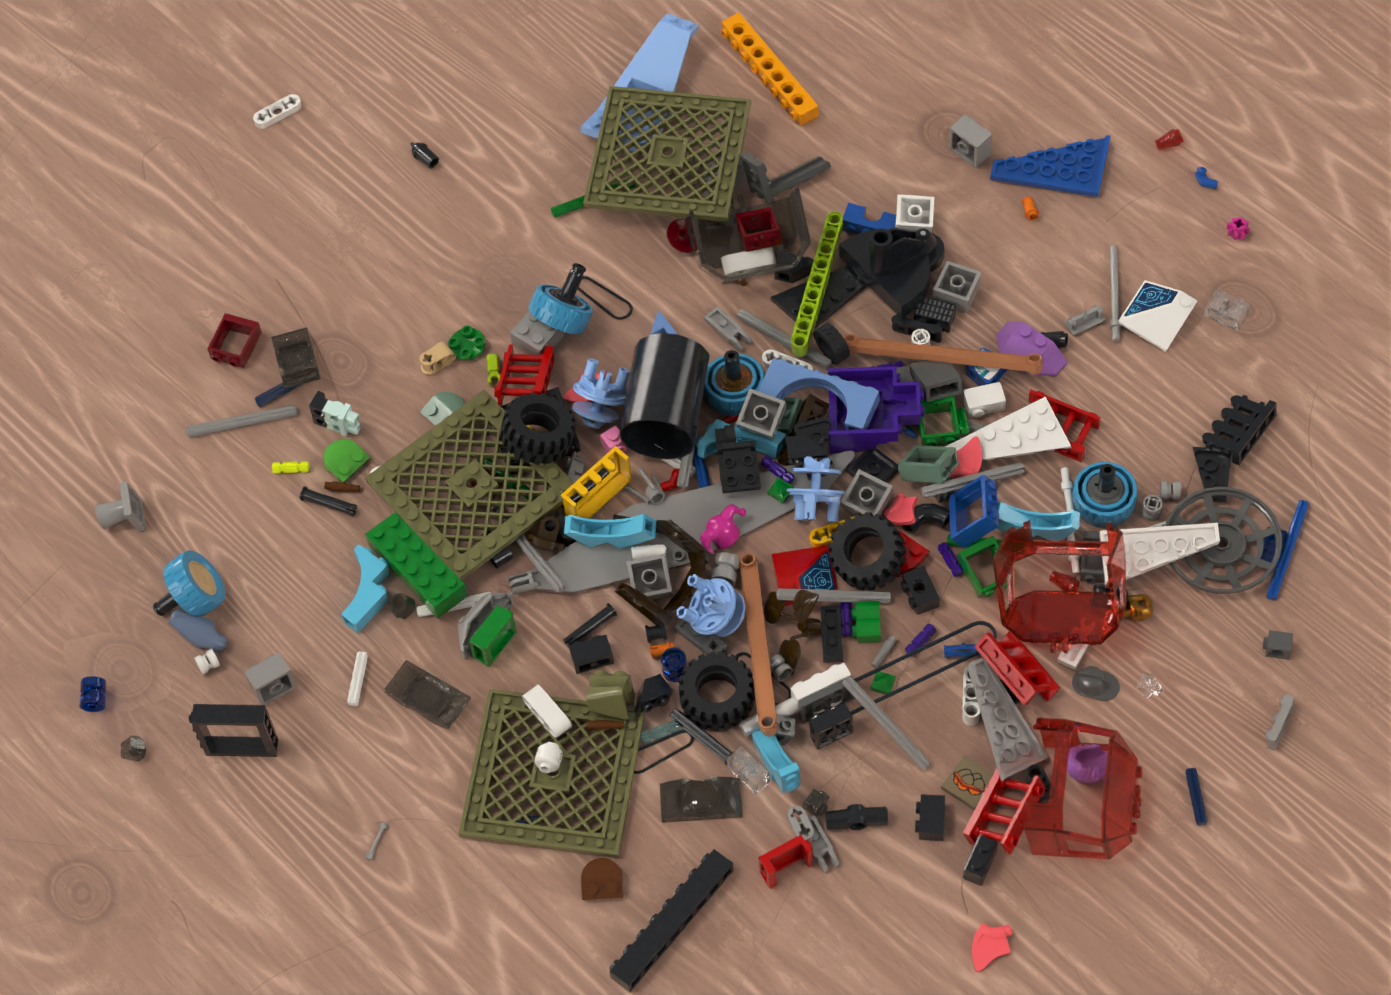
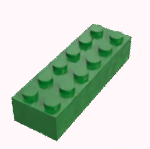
(416, 565)

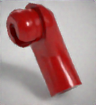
(672, 482)

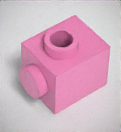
(611, 438)

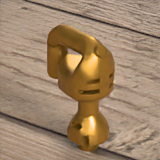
(1136, 611)

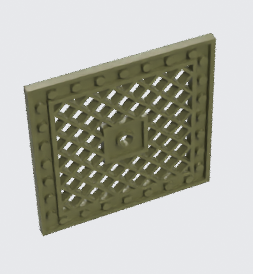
(714, 206)
(477, 410)
(551, 836)

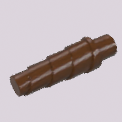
(339, 487)
(604, 724)

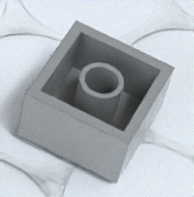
(970, 141)
(957, 285)
(533, 335)
(761, 414)
(867, 494)
(651, 576)
(270, 679)

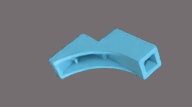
(772, 448)
(1047, 525)
(617, 532)
(370, 594)
(777, 762)

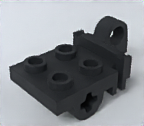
(736, 462)

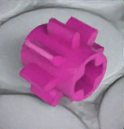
(1238, 228)

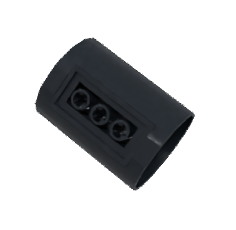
(664, 396)

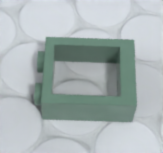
(928, 464)

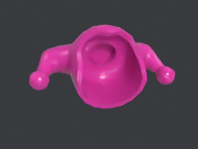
(722, 529)

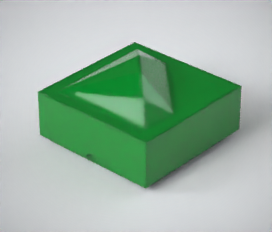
(779, 490)
(883, 682)

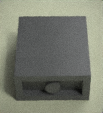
(1091, 566)

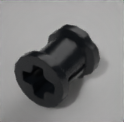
(656, 632)

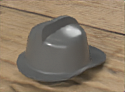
(1095, 683)

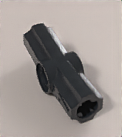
(856, 817)

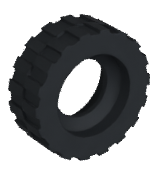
(831, 343)

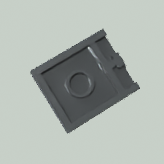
(766, 188)

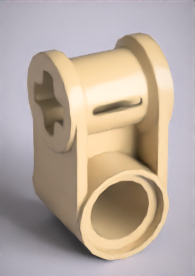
(437, 357)

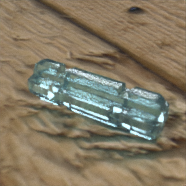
(659, 731)

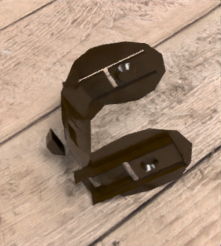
(698, 558)

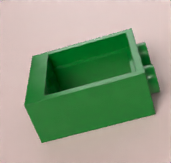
(940, 405)
(973, 551)
(493, 636)

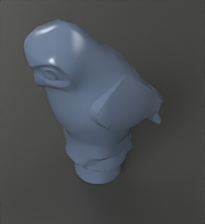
(198, 630)

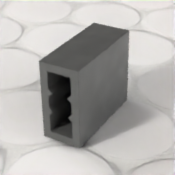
(936, 379)

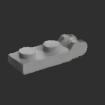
(727, 327)
(1280, 721)
(821, 845)

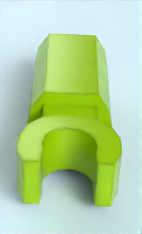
(493, 366)

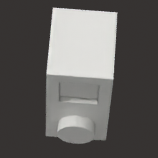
(984, 400)

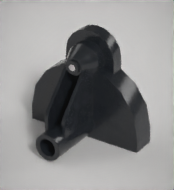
(895, 264)

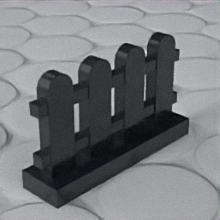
(1245, 437)

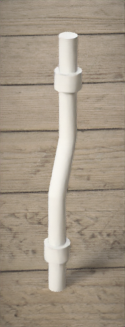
(1067, 487)

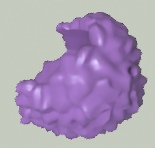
(1087, 763)

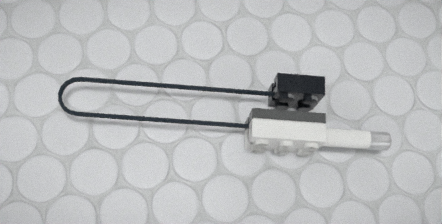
(824, 697)

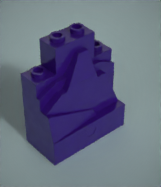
(897, 407)

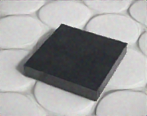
(874, 463)

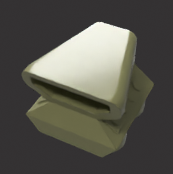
(610, 694)

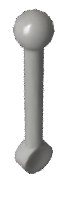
(369, 855)

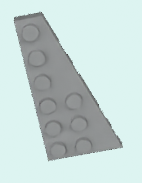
(1008, 733)

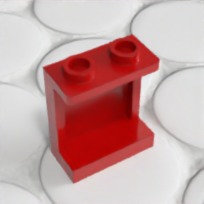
(784, 856)

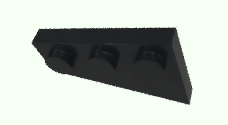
(1213, 469)

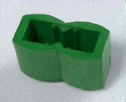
(867, 622)

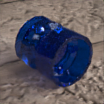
(673, 662)
(92, 694)

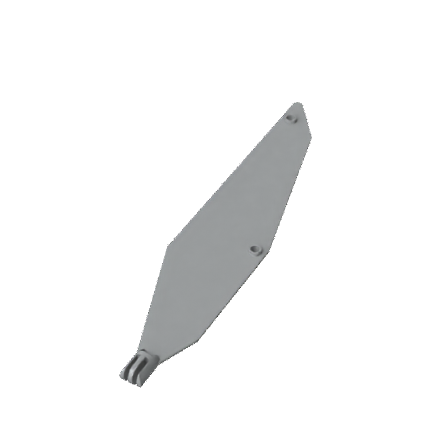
(605, 564)

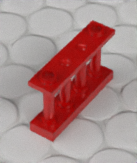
(541, 381)
(1072, 413)
(1017, 667)
(988, 803)

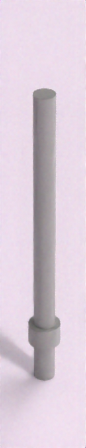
(1114, 326)

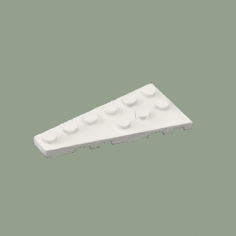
(1020, 433)
(1159, 546)

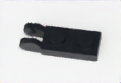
(908, 326)

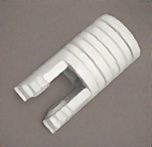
(647, 551)

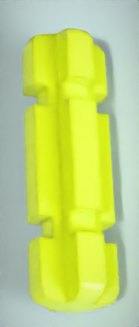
(290, 467)

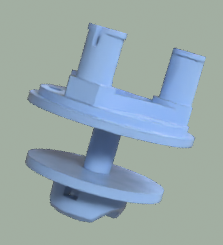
(601, 392)
(806, 499)
(714, 607)

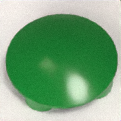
(467, 343)

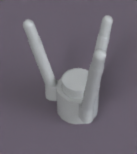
(653, 492)

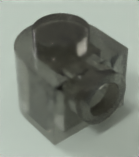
(401, 605)
(133, 748)
(816, 802)

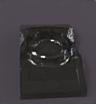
(295, 358)
(426, 695)
(700, 799)

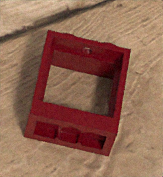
(764, 219)
(236, 324)

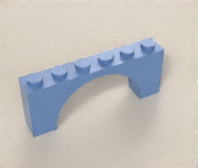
(859, 400)

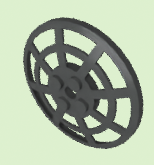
(1232, 536)

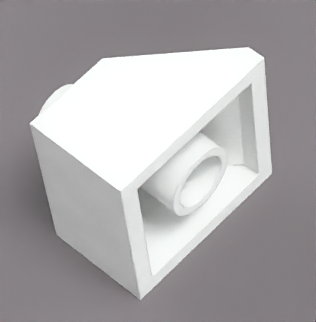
(915, 212)

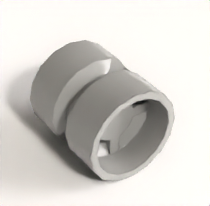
(726, 567)

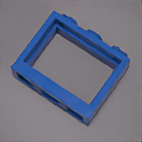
(961, 530)

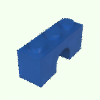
(855, 220)

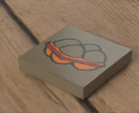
(967, 782)

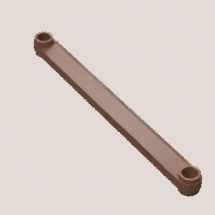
(1032, 363)
(758, 645)

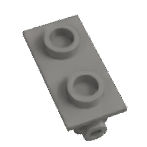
(1085, 320)
(574, 465)

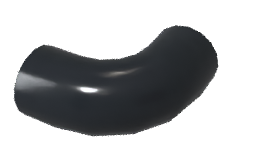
(928, 513)

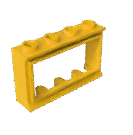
(605, 489)

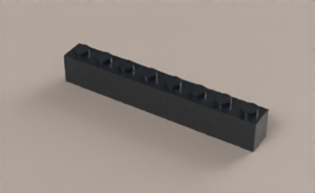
(671, 920)

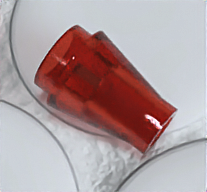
(1170, 139)
(1064, 581)

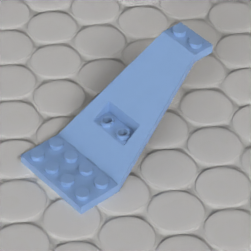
(652, 68)

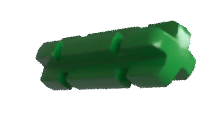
(962, 420)

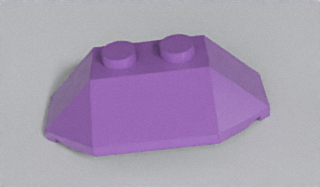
(1024, 340)

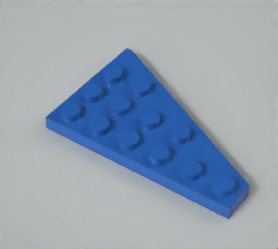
(1067, 169)

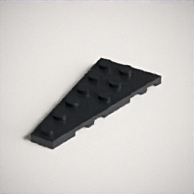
(841, 288)

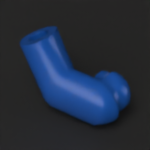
(1203, 179)

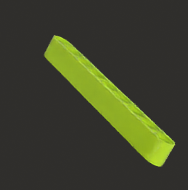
(828, 244)

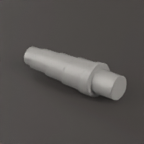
(885, 649)

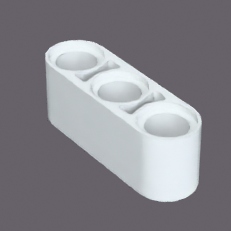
(748, 261)
(969, 704)
(546, 711)

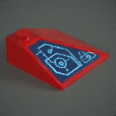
(804, 570)

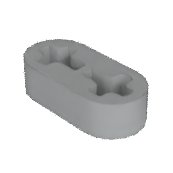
(804, 822)

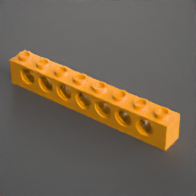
(769, 69)

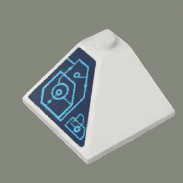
(1157, 313)

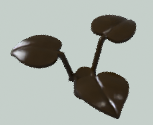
(803, 606)

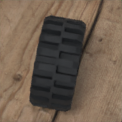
(533, 445)
(854, 531)
(716, 668)

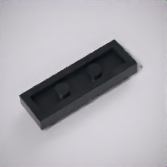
(831, 634)

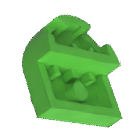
(344, 458)

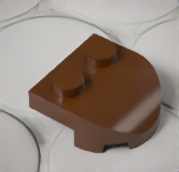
(601, 880)

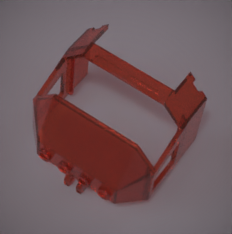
(1061, 615)
(1120, 794)

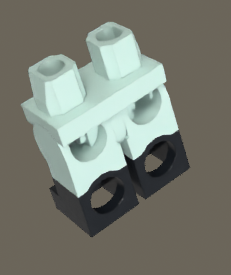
(334, 415)

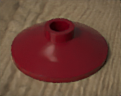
(674, 231)

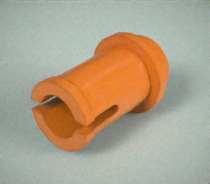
(1031, 212)
(657, 650)

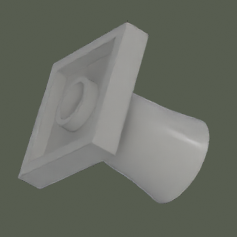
(127, 508)

